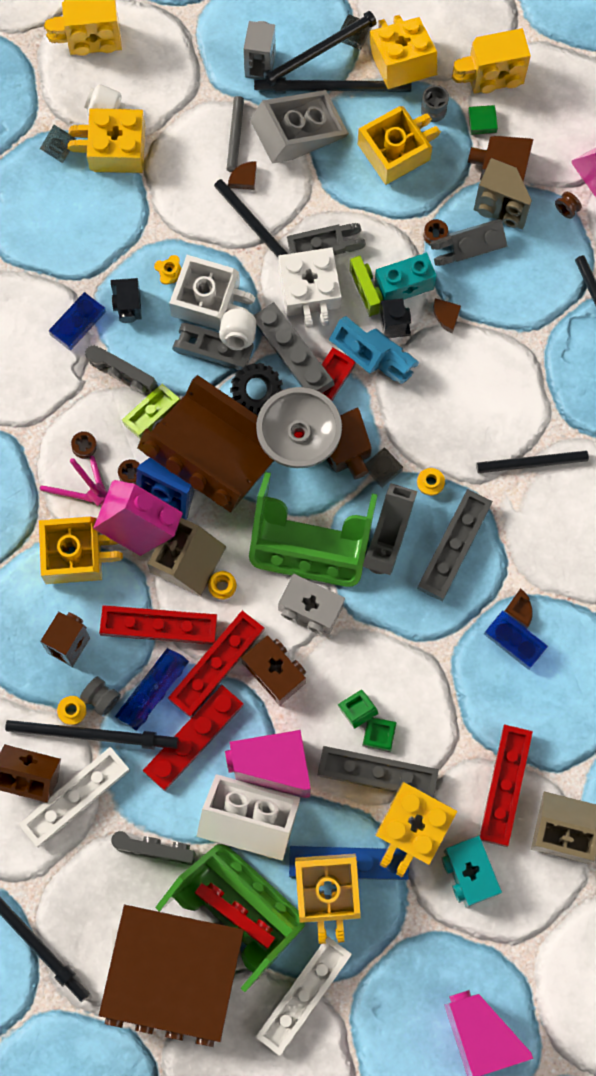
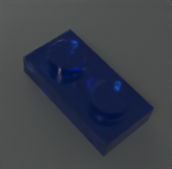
(77, 321)
(515, 640)

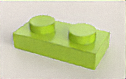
(362, 278)
(150, 410)

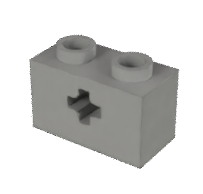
(259, 49)
(303, 592)

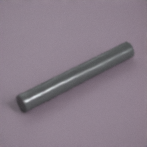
(235, 133)

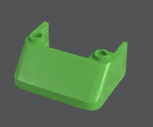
(306, 548)
(248, 888)

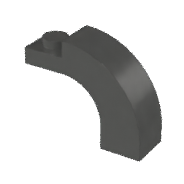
(390, 529)

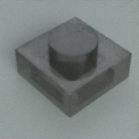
(359, 38)
(57, 143)
(383, 467)

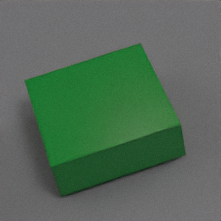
(482, 119)
(358, 709)
(379, 734)

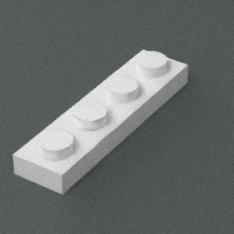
(74, 797)
(303, 996)

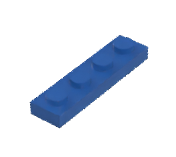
(367, 860)

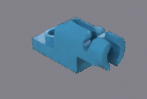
(373, 350)

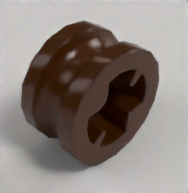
(568, 205)
(435, 224)
(91, 441)
(123, 468)

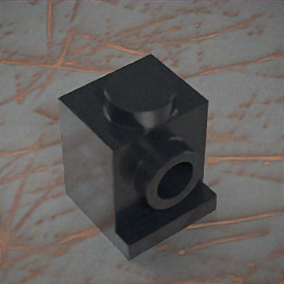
(126, 299)
(395, 318)

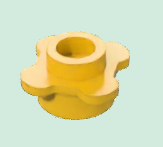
(165, 276)

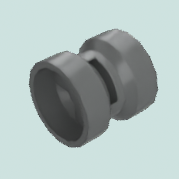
(435, 102)
(100, 696)

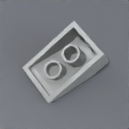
(297, 125)

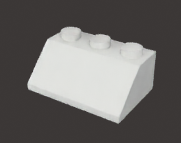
(248, 817)

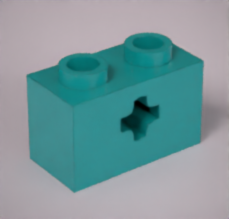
(406, 278)
(484, 881)

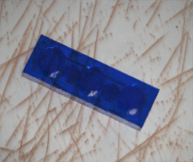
(151, 689)

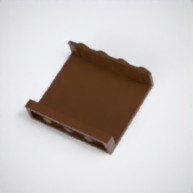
(209, 444)
(171, 975)

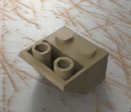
(503, 195)
(187, 557)
(566, 828)

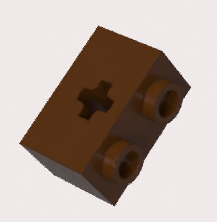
(65, 638)
(259, 661)
(28, 773)

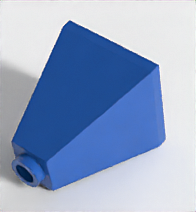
(165, 485)

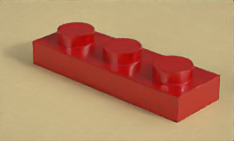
(235, 913)

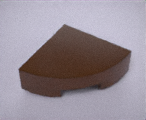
(243, 176)
(446, 314)
(520, 609)

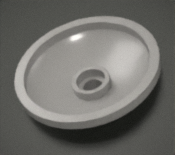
(299, 411)

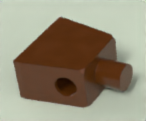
(509, 150)
(353, 446)

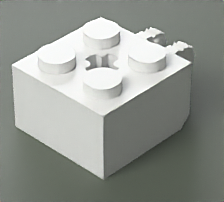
(219, 282)
(303, 298)

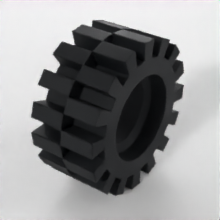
(251, 371)

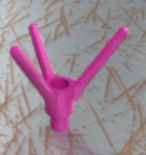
(97, 491)

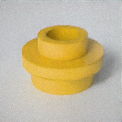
(426, 488)
(222, 576)
(78, 716)

